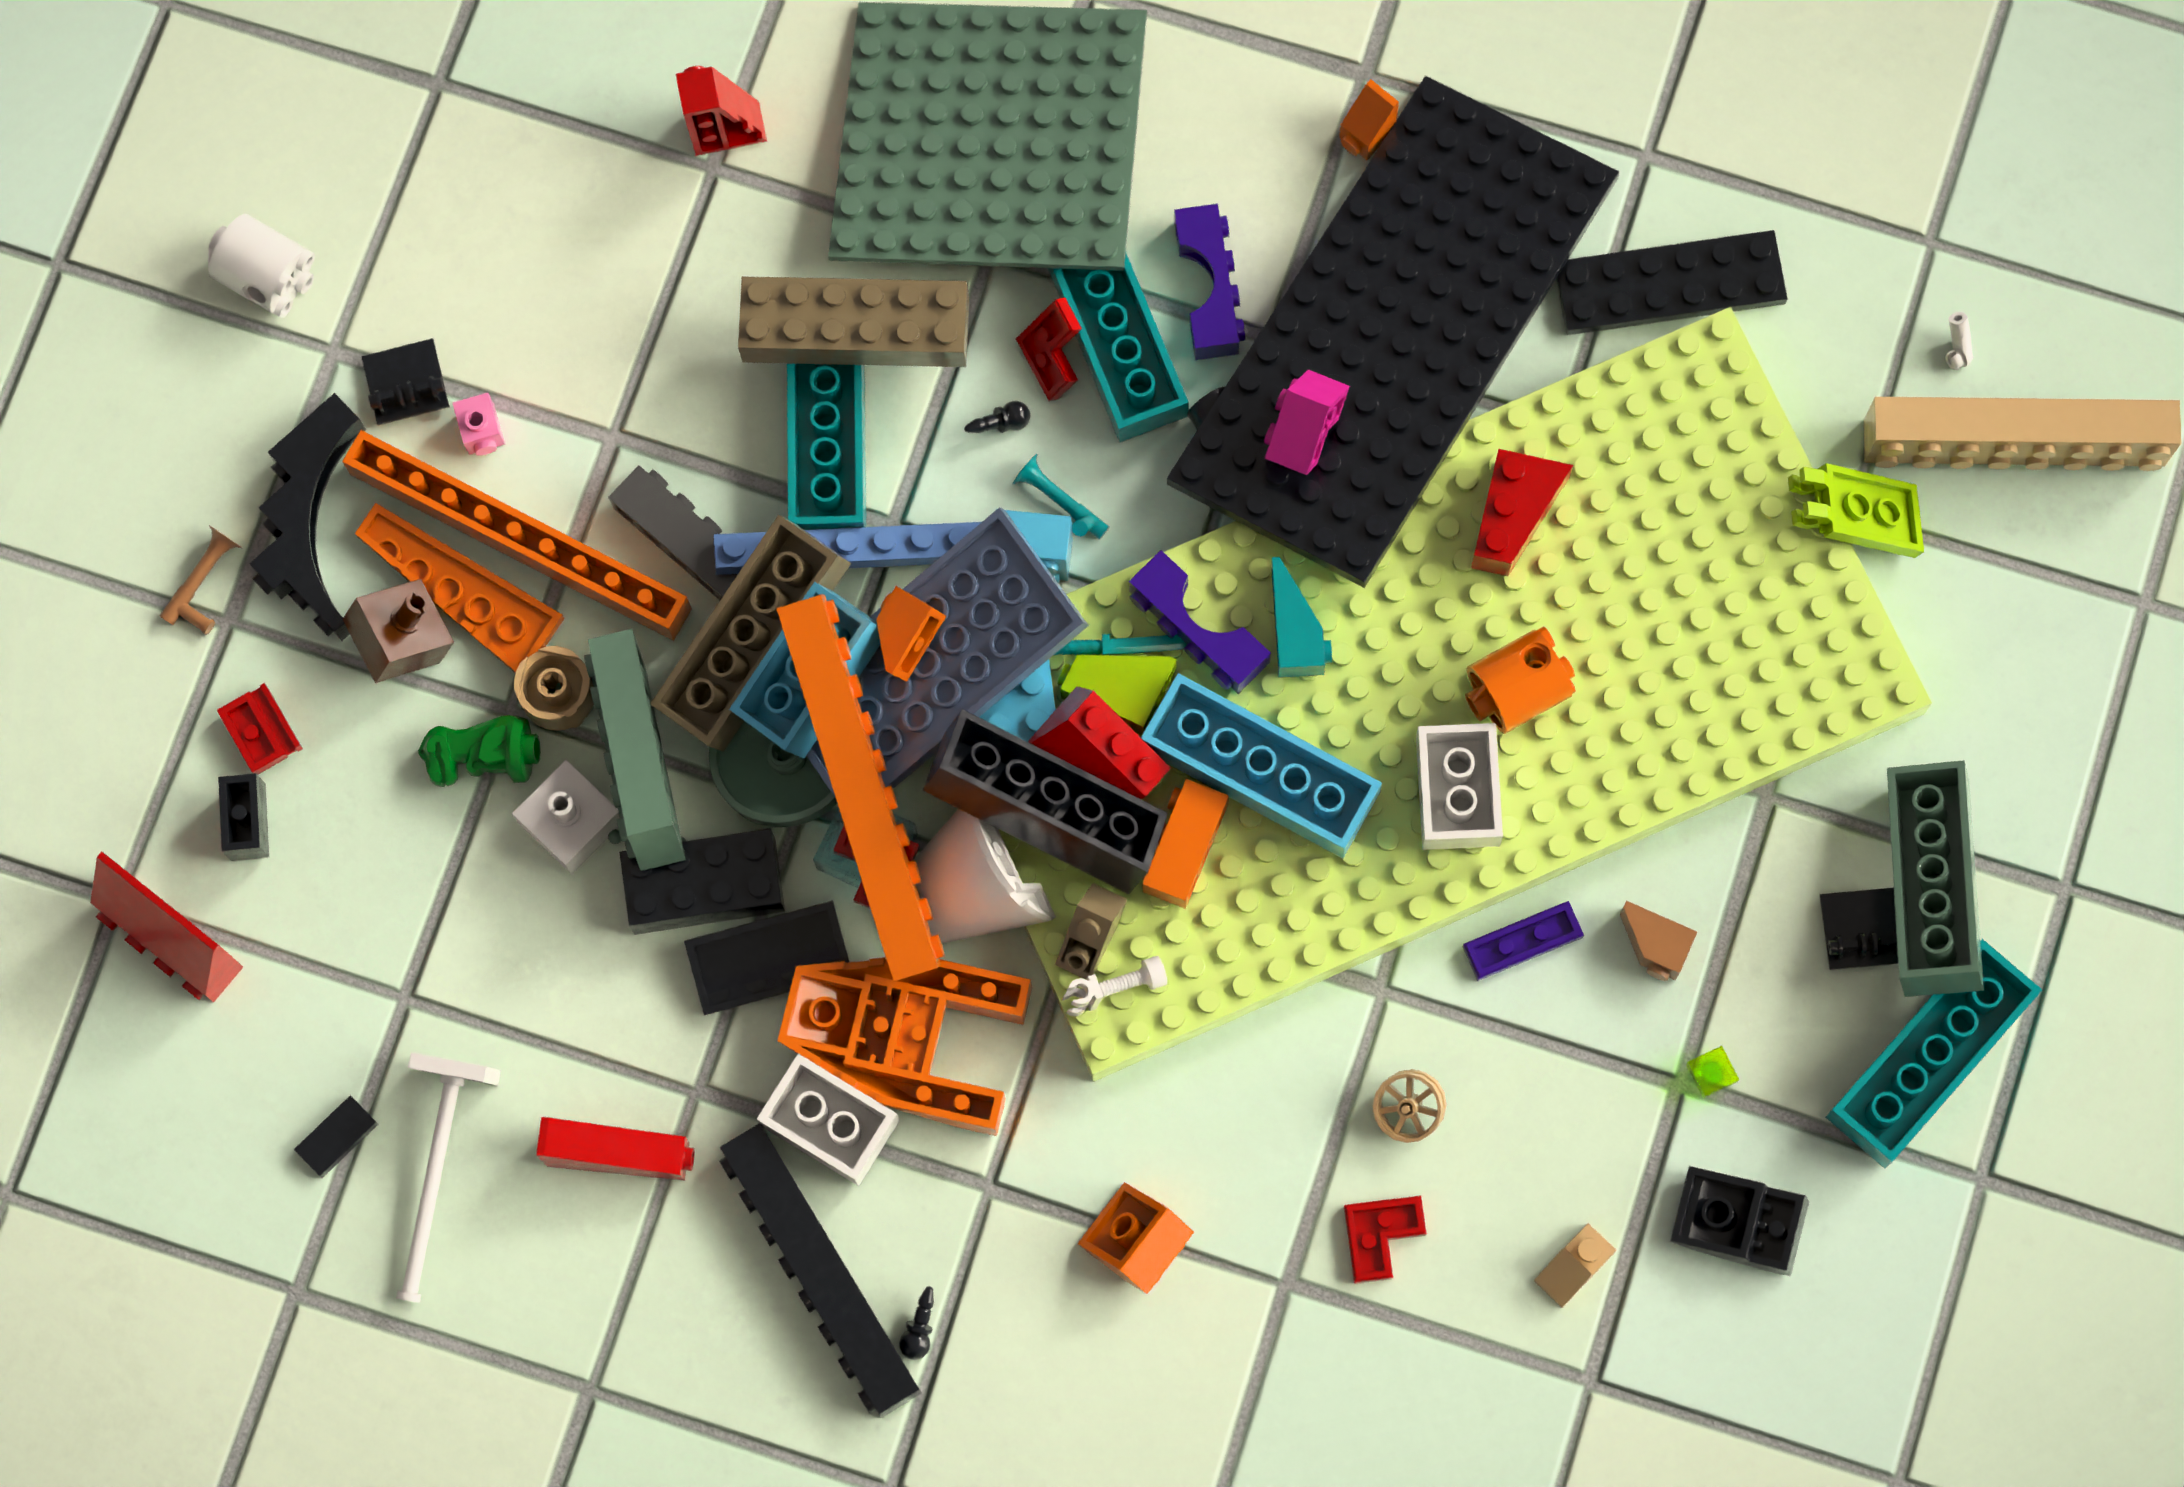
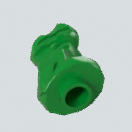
(491, 747)

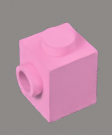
(478, 424)

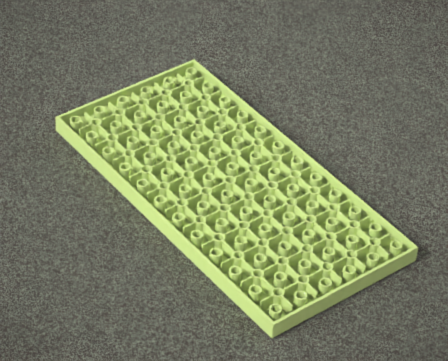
(1673, 584)

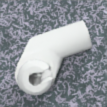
(1961, 341)

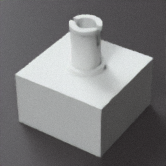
(568, 816)

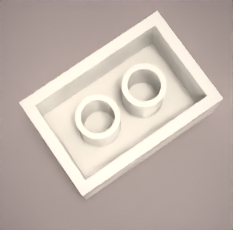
(1459, 786)
(828, 1119)

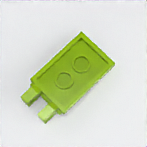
(1860, 509)

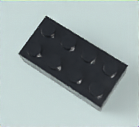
(716, 883)

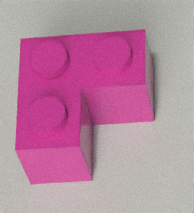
(1305, 416)

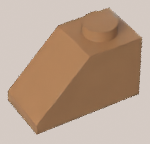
(1657, 941)

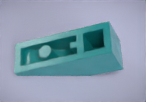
(1298, 631)

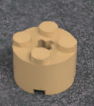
(542, 672)

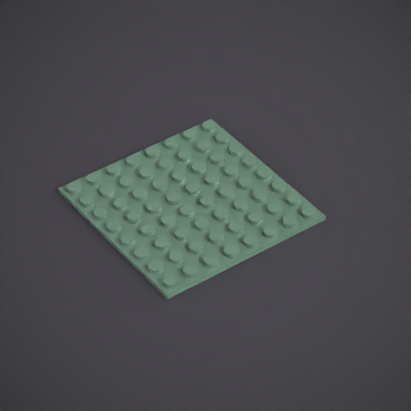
(989, 136)

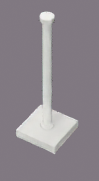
(452, 1075)

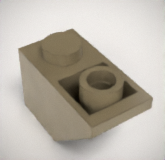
(1090, 931)

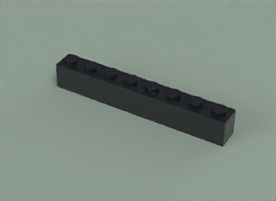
(820, 1271)

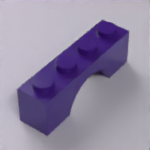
(1201, 239)
(1232, 655)

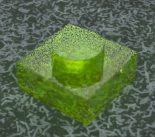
(1712, 1072)

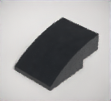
(1740, 1220)

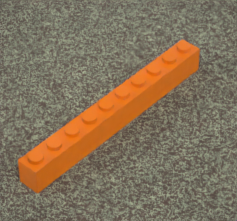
(517, 535)
(859, 786)

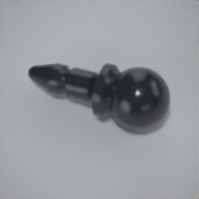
(1012, 416)
(915, 1341)

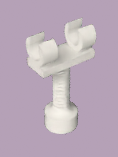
(1091, 994)

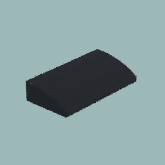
(761, 956)

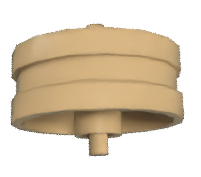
(1409, 1105)

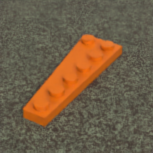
(479, 601)

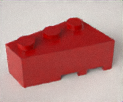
(718, 111)
(1515, 506)

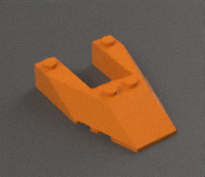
(887, 1032)

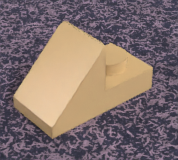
(1575, 1265)

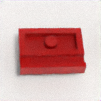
(259, 729)

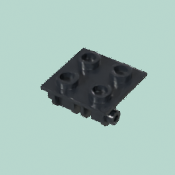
(405, 381)
(1860, 928)

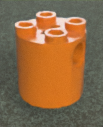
(1519, 681)

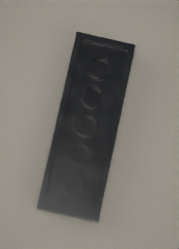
(1671, 282)

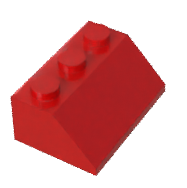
(1101, 743)

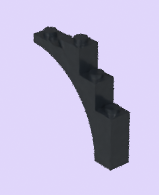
(304, 464)

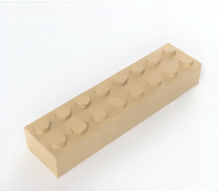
(2021, 432)

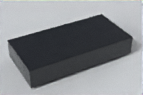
(336, 1136)

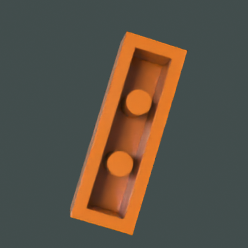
(1185, 842)

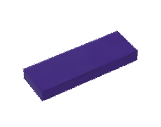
(1523, 940)

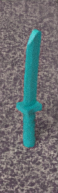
(1122, 645)

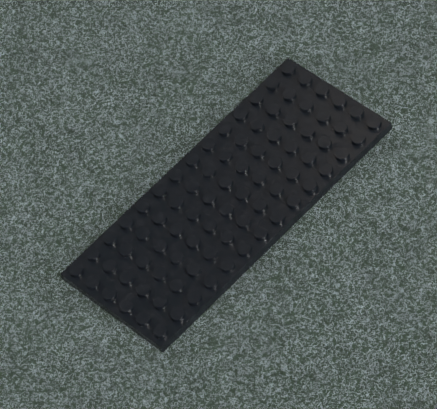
(1411, 309)

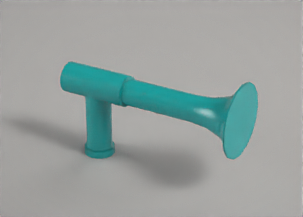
(1084, 518)

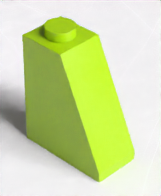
(1125, 683)

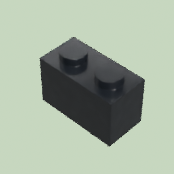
(243, 817)

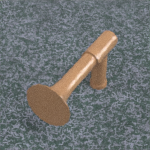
(178, 605)

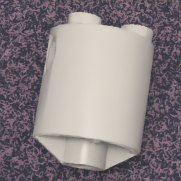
(260, 264)

